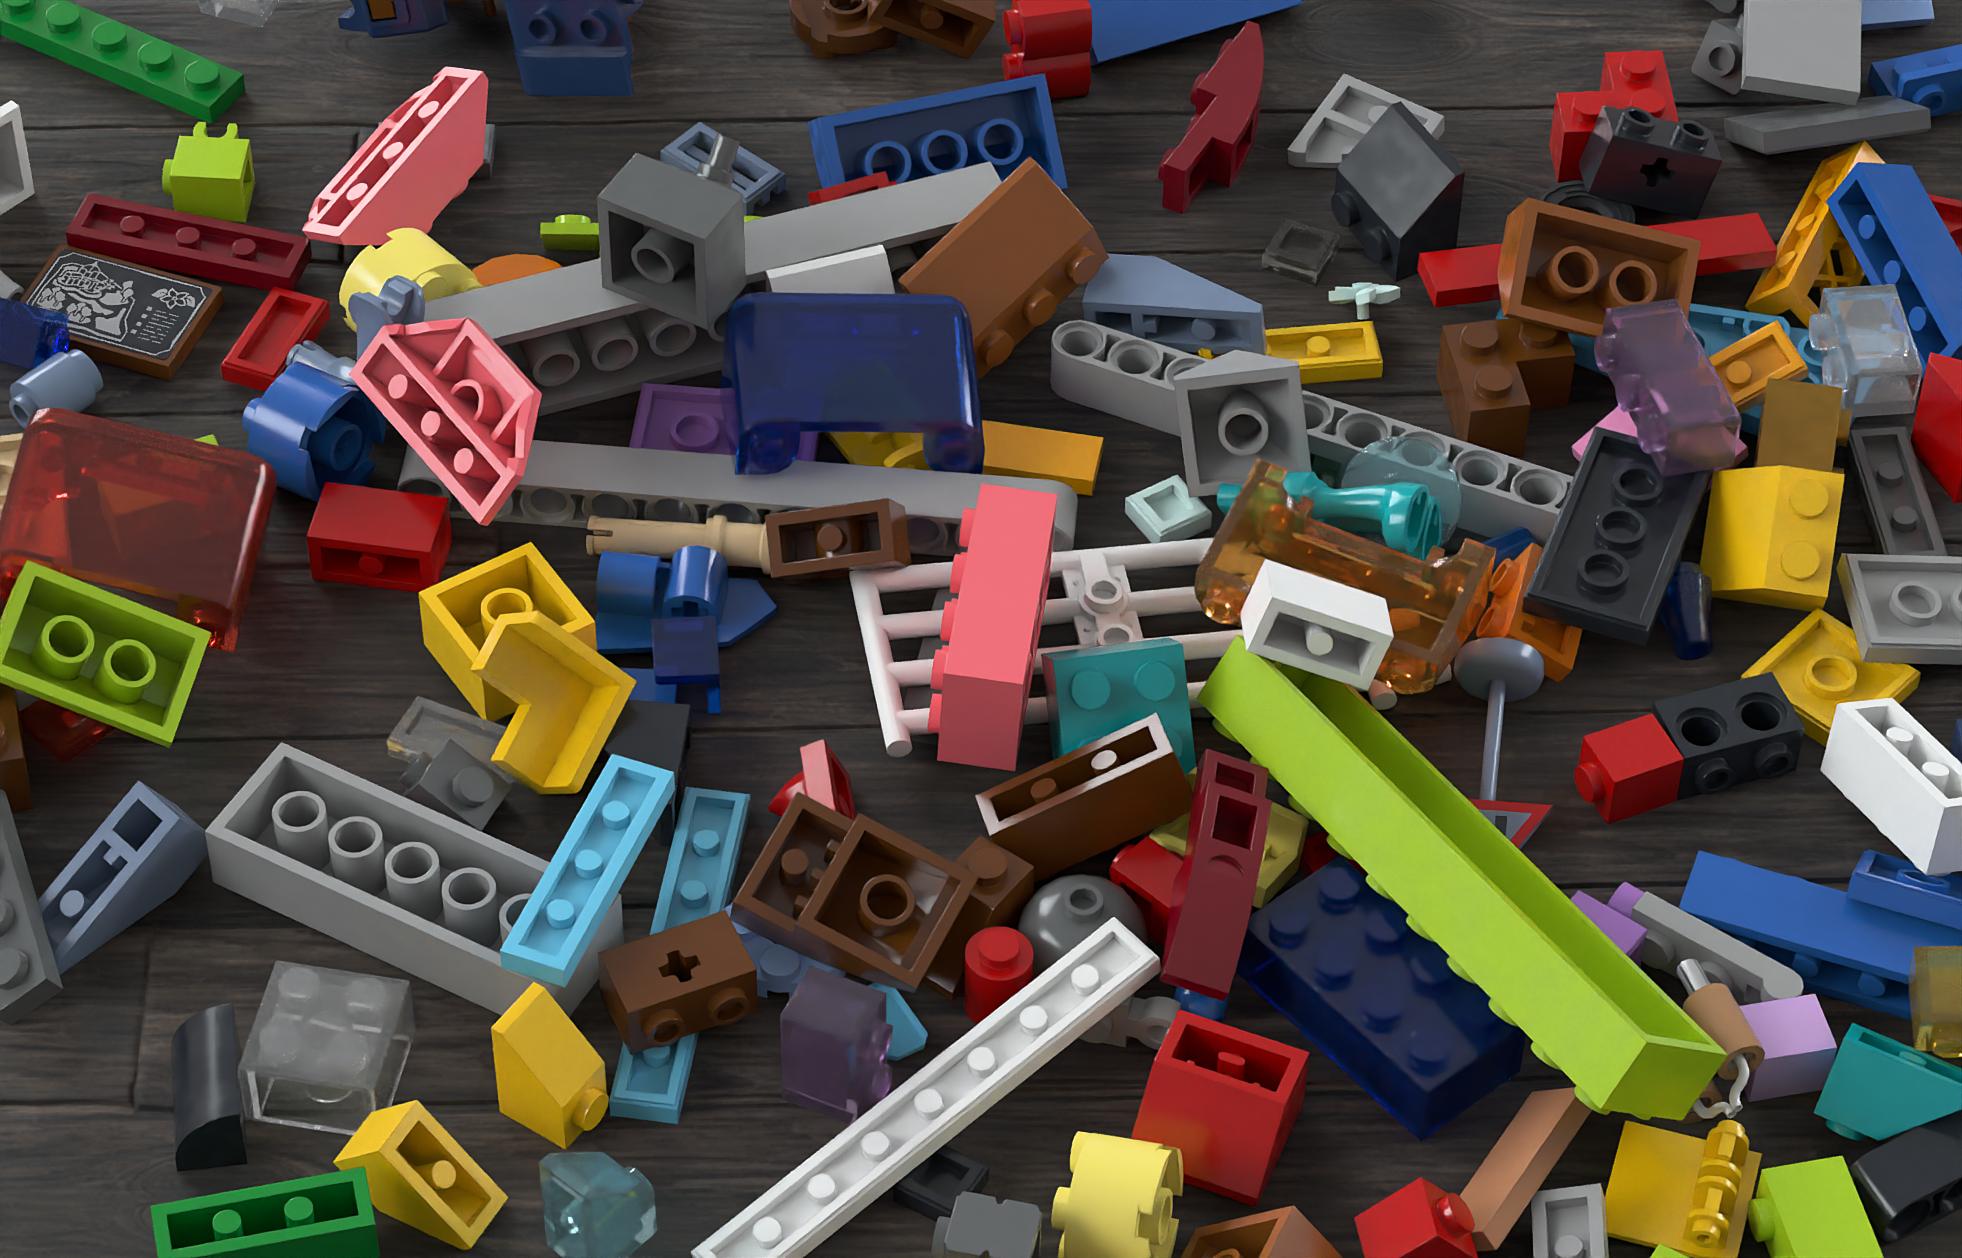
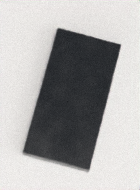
(1615, 541)

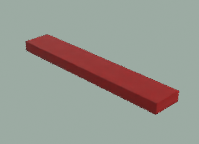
(1726, 246)

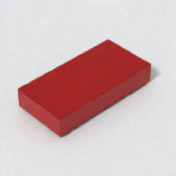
(274, 330)

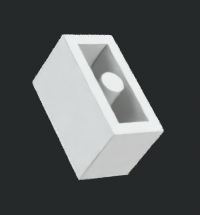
(1316, 624)

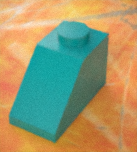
(1885, 1087)

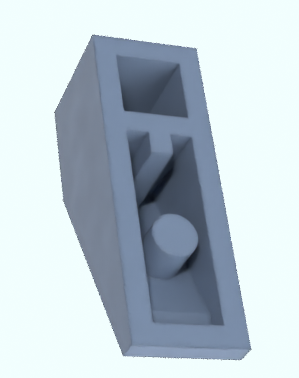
(1172, 307)
(120, 874)

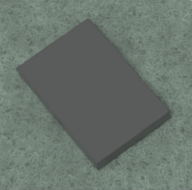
(1827, 124)

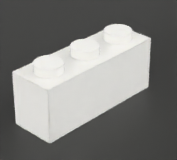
(1899, 781)

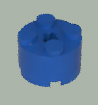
(314, 430)

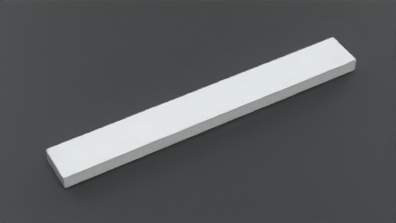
(939, 1100)

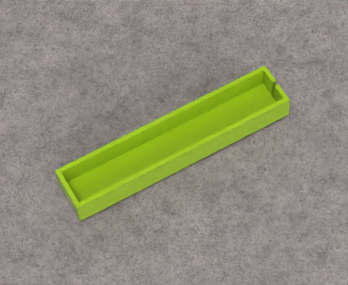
(1465, 887)

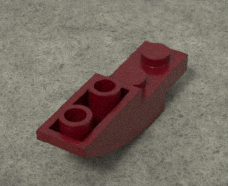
(1223, 123)
(1217, 875)

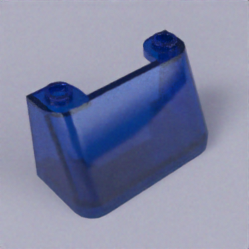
(849, 368)

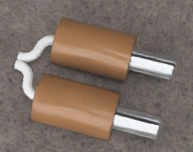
(1721, 1018)

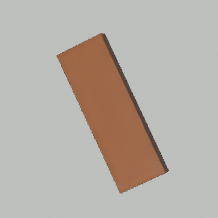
(1521, 1162)

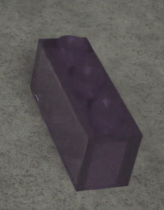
(1668, 387)

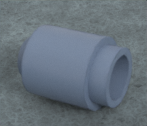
(59, 382)

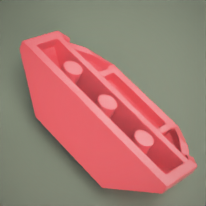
(407, 165)
(455, 406)

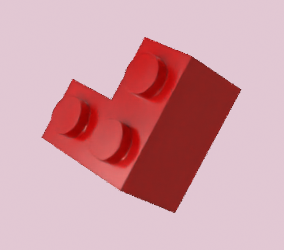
(1626, 81)

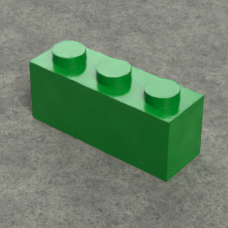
(285, 1219)

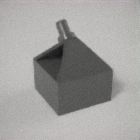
(675, 235)

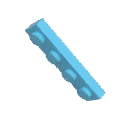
(587, 870)

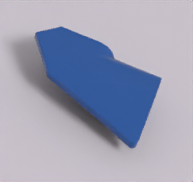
(694, 584)

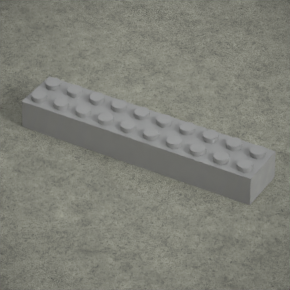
(598, 345)

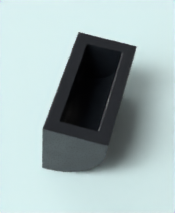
(208, 1091)

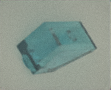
(595, 1205)

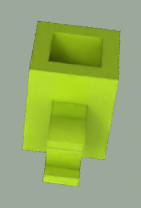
(211, 175)

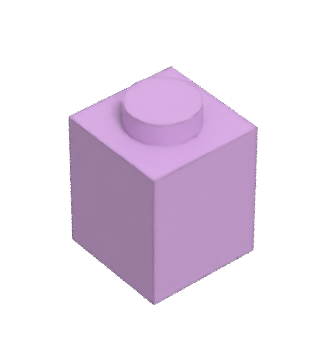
(1795, 1046)

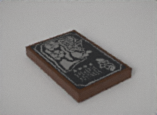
(125, 309)

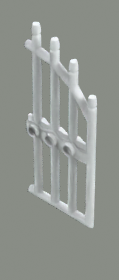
(1096, 604)

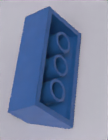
(942, 134)

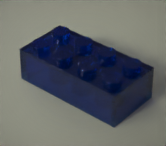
(1378, 998)

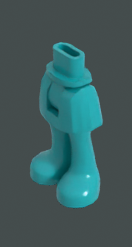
(1397, 511)

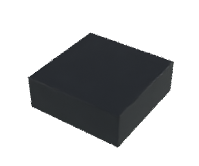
(938, 1181)

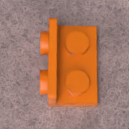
(1505, 618)

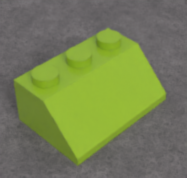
(98, 653)

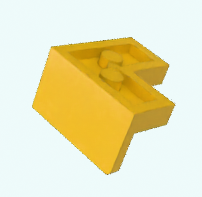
(563, 696)

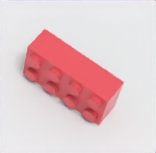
(992, 627)

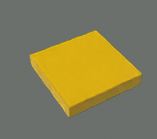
(1823, 667)

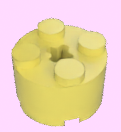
(412, 256)
(1118, 1199)

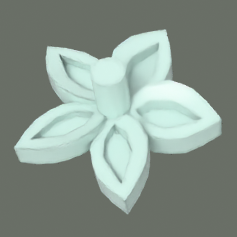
(1363, 294)

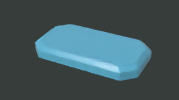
(908, 1032)

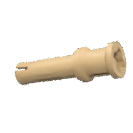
(737, 542)

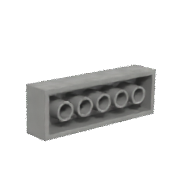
(388, 878)

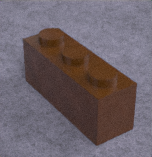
(1089, 799)

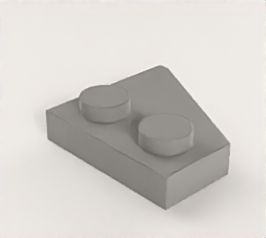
(1345, 119)

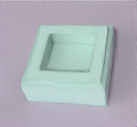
(1167, 512)

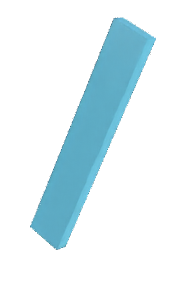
(694, 886)

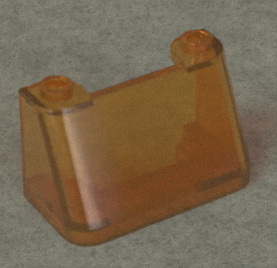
(1428, 602)

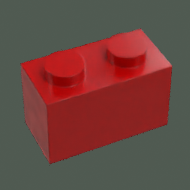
(379, 537)

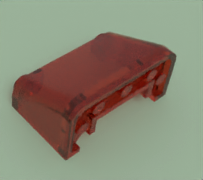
(139, 515)

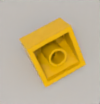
(1772, 535)

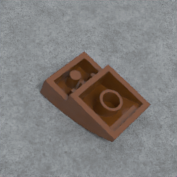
(852, 895)

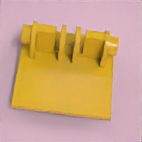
(1682, 1189)

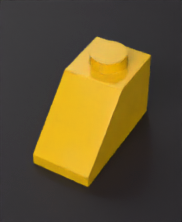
(547, 1069)
(422, 1175)

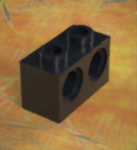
(1731, 734)

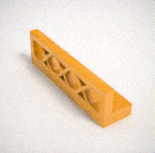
(1806, 244)

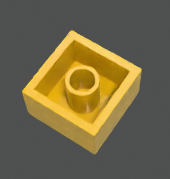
(465, 608)

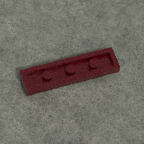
(189, 243)

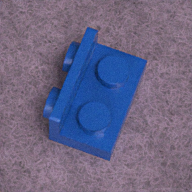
(1922, 78)

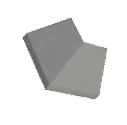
(1240, 412)

